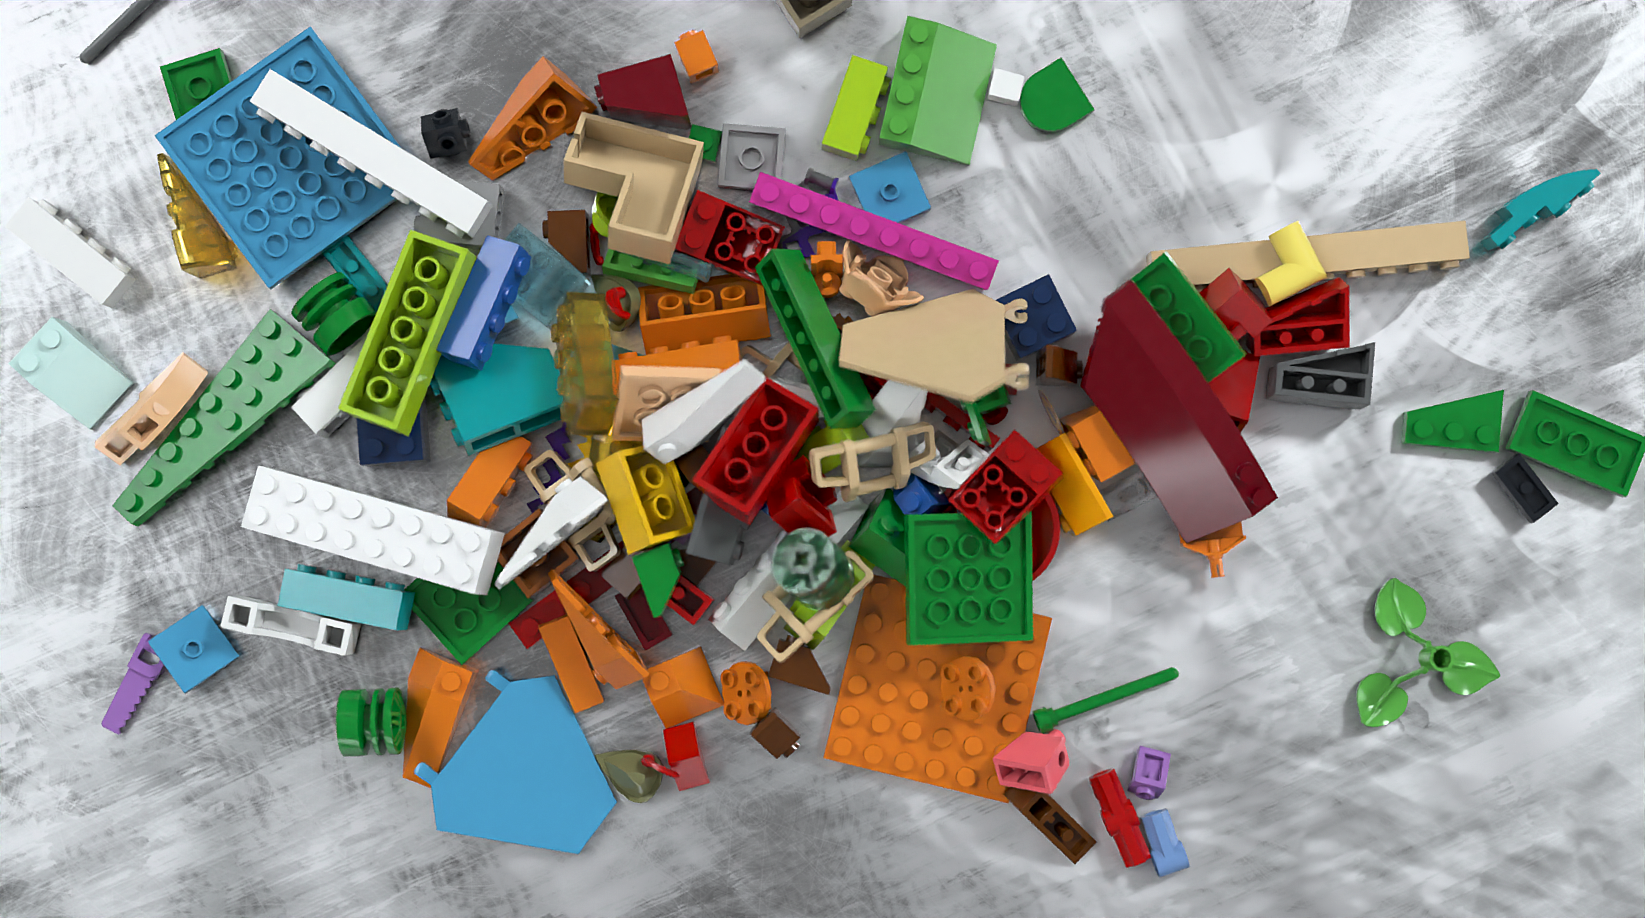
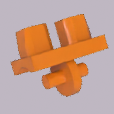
(827, 268)

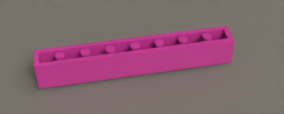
(873, 231)

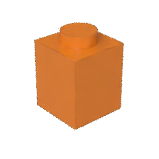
(696, 55)

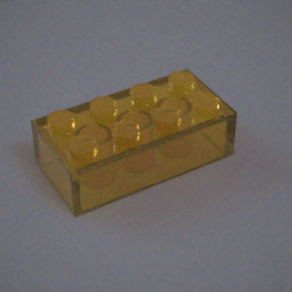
(585, 364)

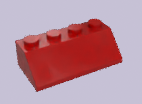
(756, 450)

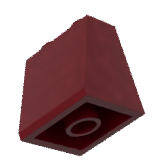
(644, 94)

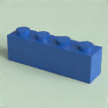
(484, 303)

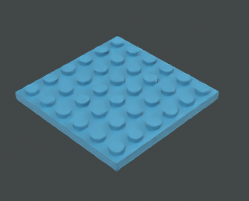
(263, 184)

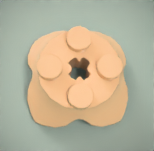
(877, 283)

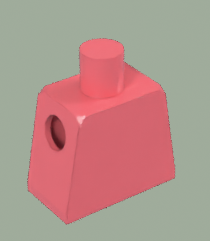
(1033, 761)

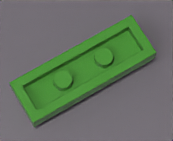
(634, 269)

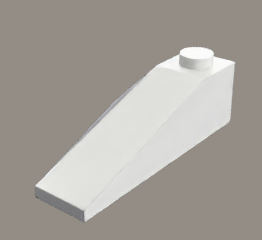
(895, 407)
(699, 412)

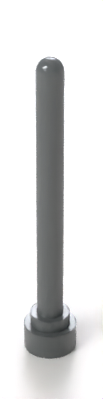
(113, 30)

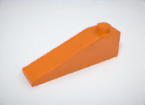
(535, 114)
(608, 651)
(434, 707)

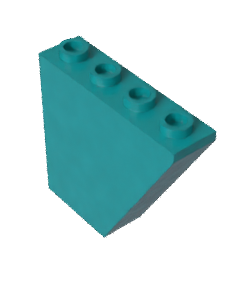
(503, 400)

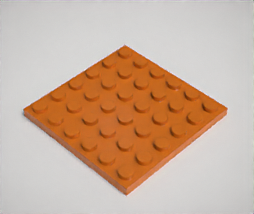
(893, 707)

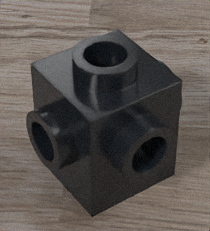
(445, 133)

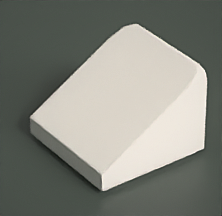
(1005, 87)

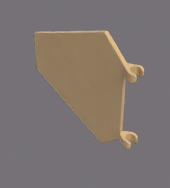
(938, 345)

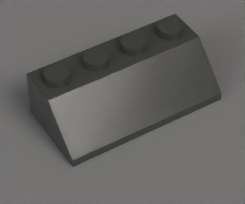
(716, 532)

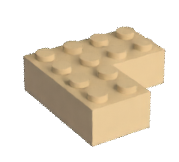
(647, 172)

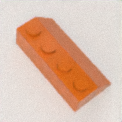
(716, 309)
(721, 354)

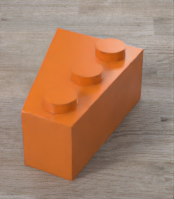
(488, 481)

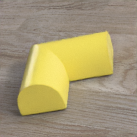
(1298, 269)

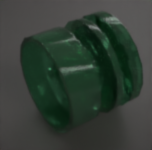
(824, 579)

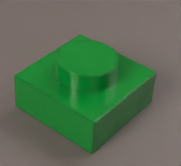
(711, 139)

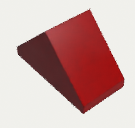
(685, 756)

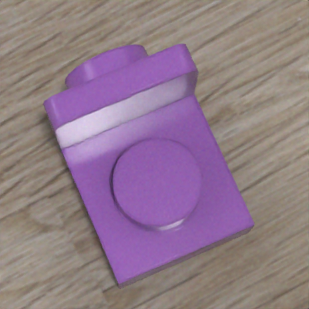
(1149, 773)

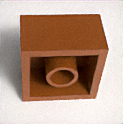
(536, 576)

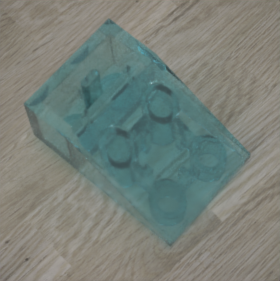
(547, 277)

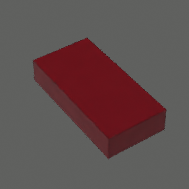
(646, 627)

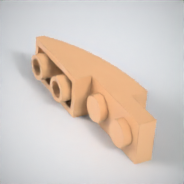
(153, 410)

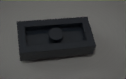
(1524, 488)

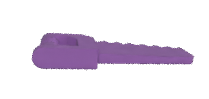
(133, 686)

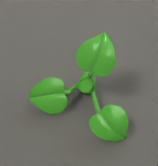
(1462, 664)

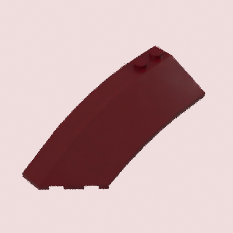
(1171, 420)

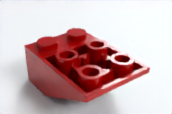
(727, 236)
(1006, 487)

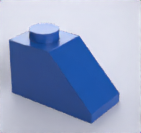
(920, 497)

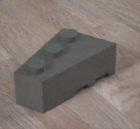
(1325, 379)

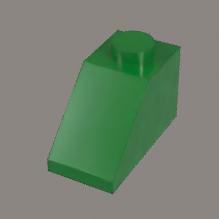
(659, 575)

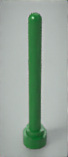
(1049, 718)

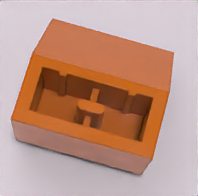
(1096, 443)

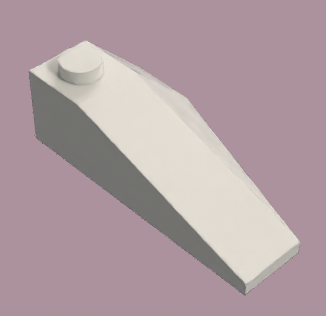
(566, 513)

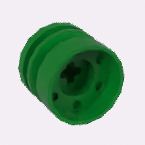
(334, 313)
(366, 721)

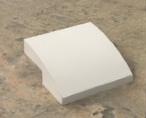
(952, 461)

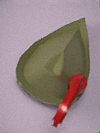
(621, 300)
(634, 772)

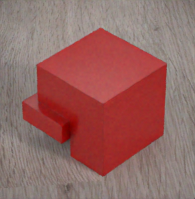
(1236, 305)
(800, 502)

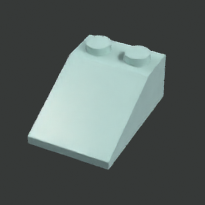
(71, 372)

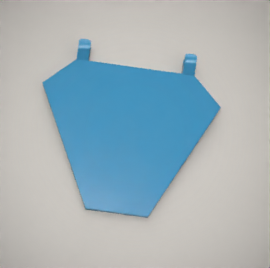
(523, 773)

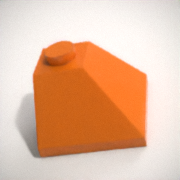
(682, 688)

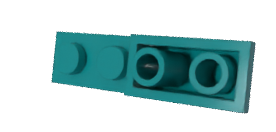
(1539, 201)

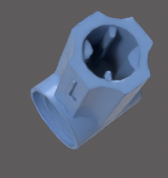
(1166, 850)

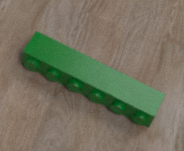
(814, 338)

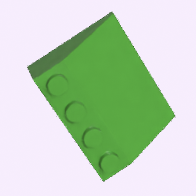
(937, 91)

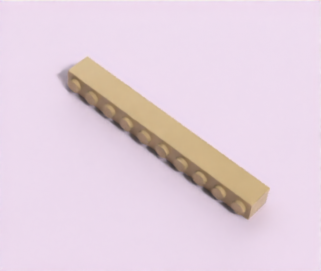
(1338, 253)

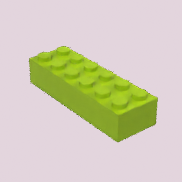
(405, 333)

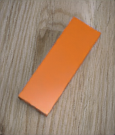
(571, 663)

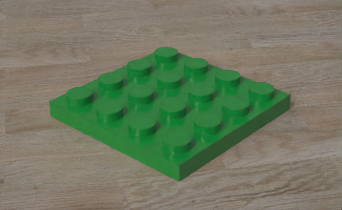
(964, 583)

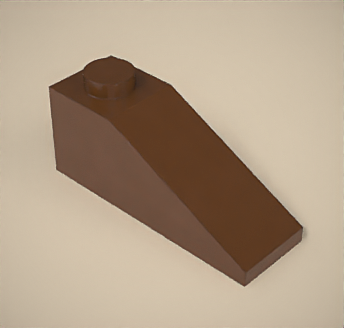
(1057, 367)
(1052, 822)

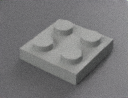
(747, 152)

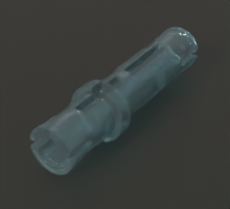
(683, 264)

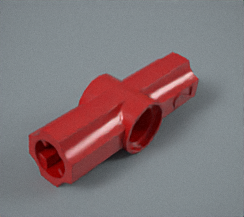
(1119, 817)

